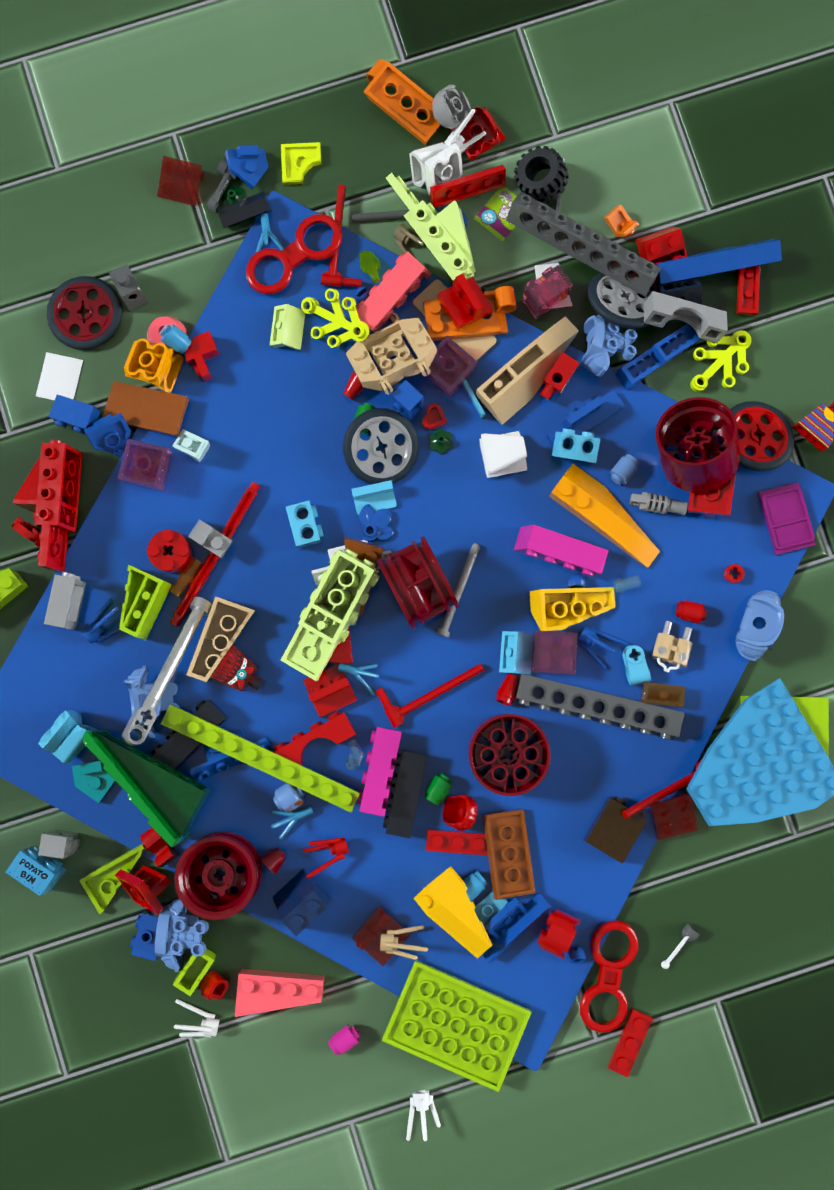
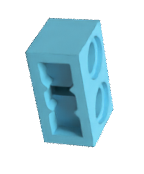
(575, 449)
(300, 525)

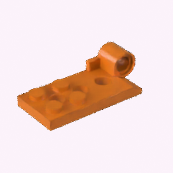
(384, 75)
(502, 302)

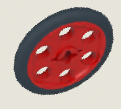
(778, 424)

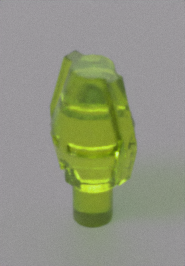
(370, 264)

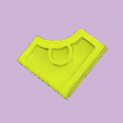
(297, 160)

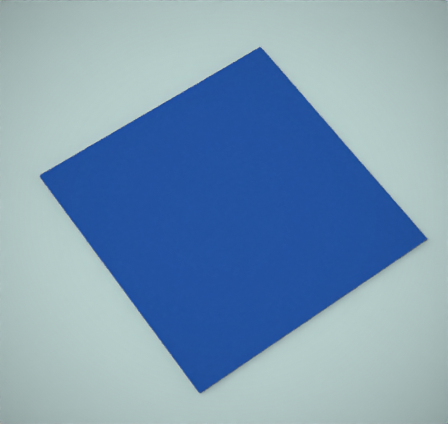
(283, 425)

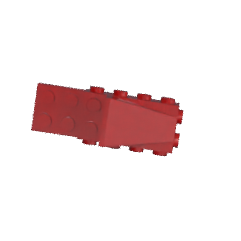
(46, 488)

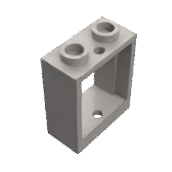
(65, 601)

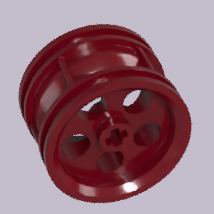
(418, 582)

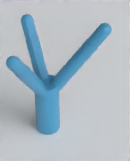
(265, 232)
(359, 670)
(294, 816)

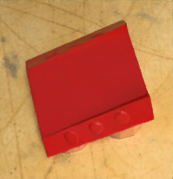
(479, 122)

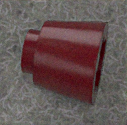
(273, 859)

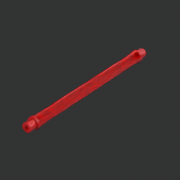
(212, 559)

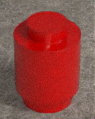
(691, 611)

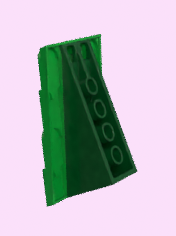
(157, 790)

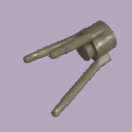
(405, 236)

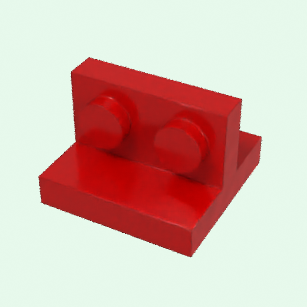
(464, 302)
(714, 501)
(330, 691)
(144, 887)

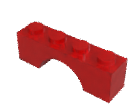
(336, 729)

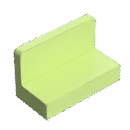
(287, 327)

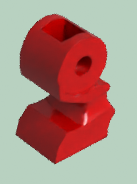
(158, 846)

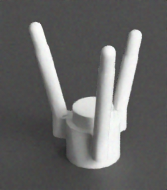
(456, 137)
(208, 1027)
(421, 1100)

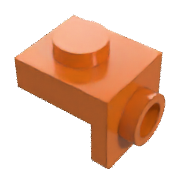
(620, 222)

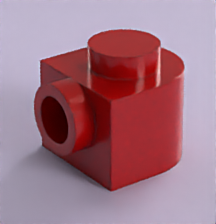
(213, 986)

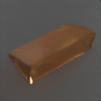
(663, 694)

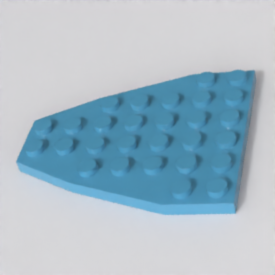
(762, 764)

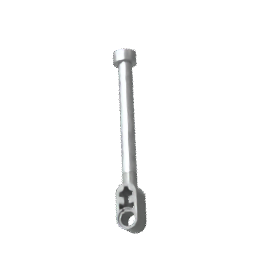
(200, 608)

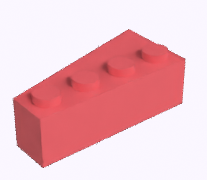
(392, 291)
(273, 990)

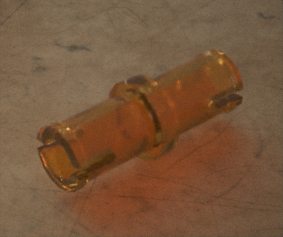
(186, 577)

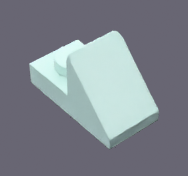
(191, 445)

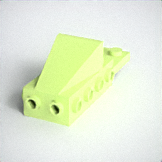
(441, 232)
(330, 612)

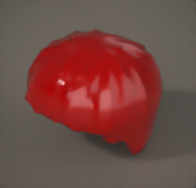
(460, 812)

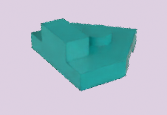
(92, 780)

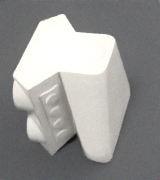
(435, 165)
(503, 453)

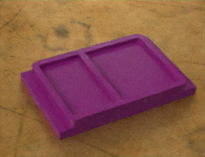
(787, 518)

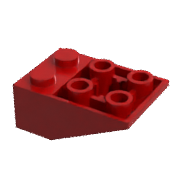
(662, 247)

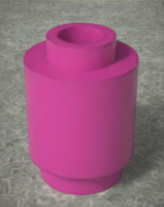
(344, 1039)

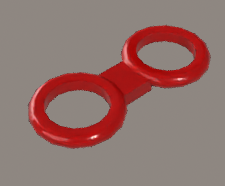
(294, 254)
(609, 976)

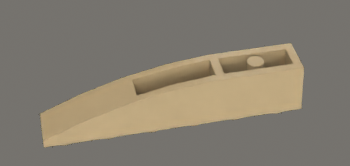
(525, 373)

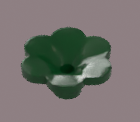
(228, 198)
(440, 446)

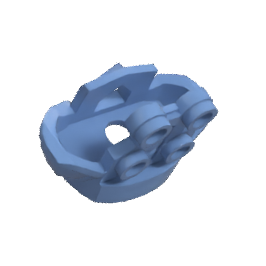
(602, 343)
(752, 641)
(139, 691)
(178, 932)

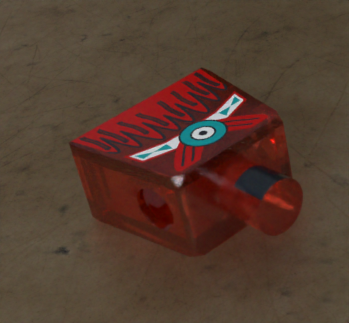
(238, 671)

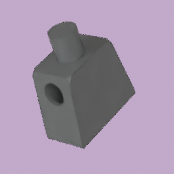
(128, 285)

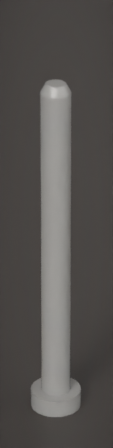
(443, 630)

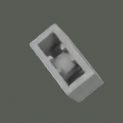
(58, 844)

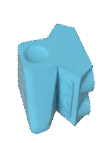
(65, 736)

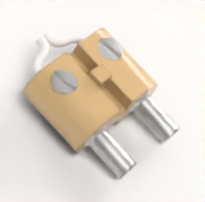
(672, 649)

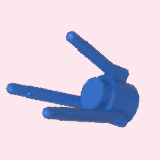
(94, 630)
(590, 637)

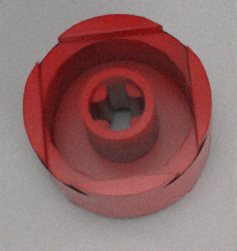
(158, 551)
(559, 933)

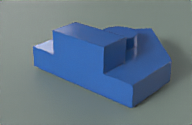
(247, 163)
(109, 434)

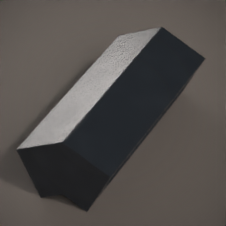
(244, 210)

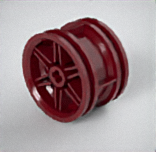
(197, 896)

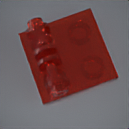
(179, 180)
(674, 816)
(369, 935)

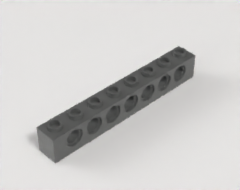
(583, 243)
(672, 718)

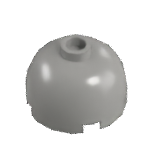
(450, 107)

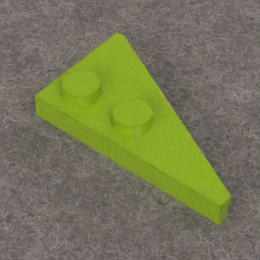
(102, 882)

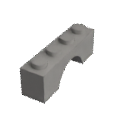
(707, 321)

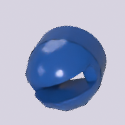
(364, 296)
(576, 581)
(577, 956)

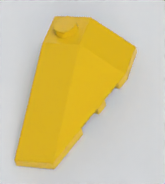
(565, 607)
(450, 907)

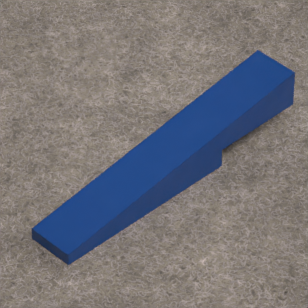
(720, 261)
(657, 356)

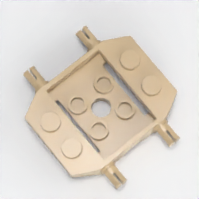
(389, 343)

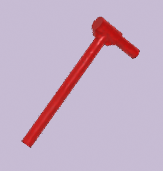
(332, 277)
(396, 715)
(659, 795)

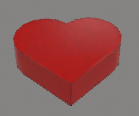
(434, 417)

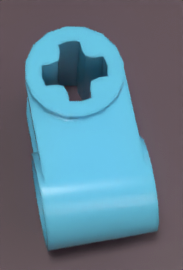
(636, 670)

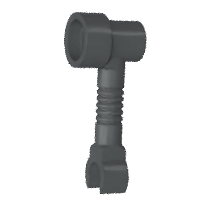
(227, 176)

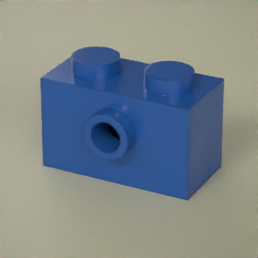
(407, 399)
(73, 414)
(144, 941)

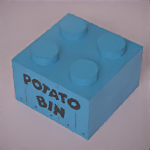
(36, 871)

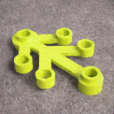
(338, 319)
(724, 358)

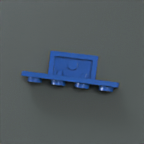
(589, 415)
(219, 761)
(512, 923)

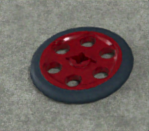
(83, 286)

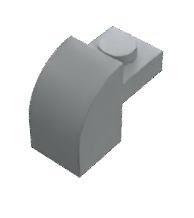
(210, 538)

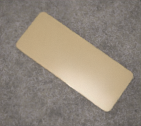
(472, 345)

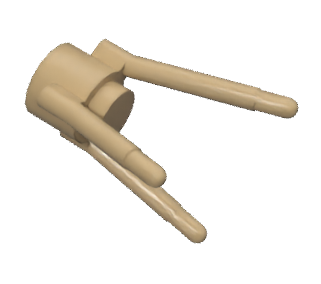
(390, 943)

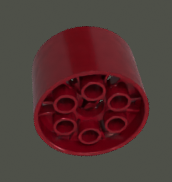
(701, 417)
(531, 779)

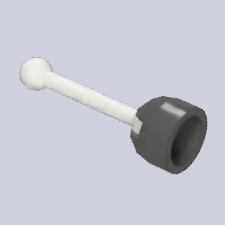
(689, 934)

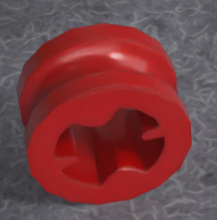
(729, 577)

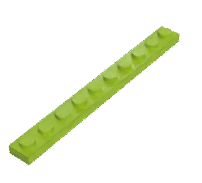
(260, 758)

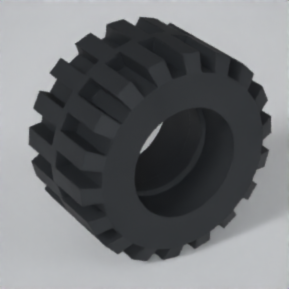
(533, 163)

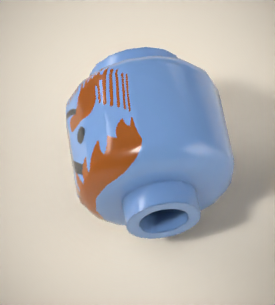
(288, 797)

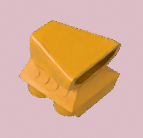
(153, 364)

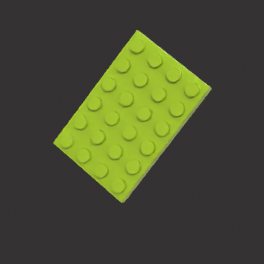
(456, 1025)

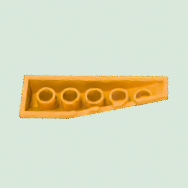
(602, 512)

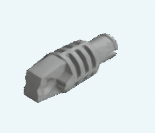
(657, 503)

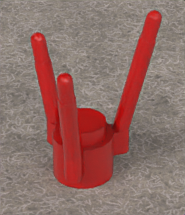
(337, 847)

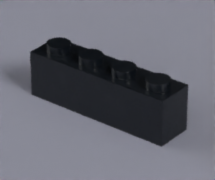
(181, 747)
(406, 794)

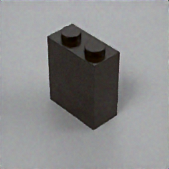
(613, 832)

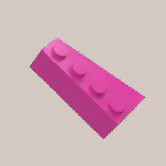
(561, 549)
(380, 771)

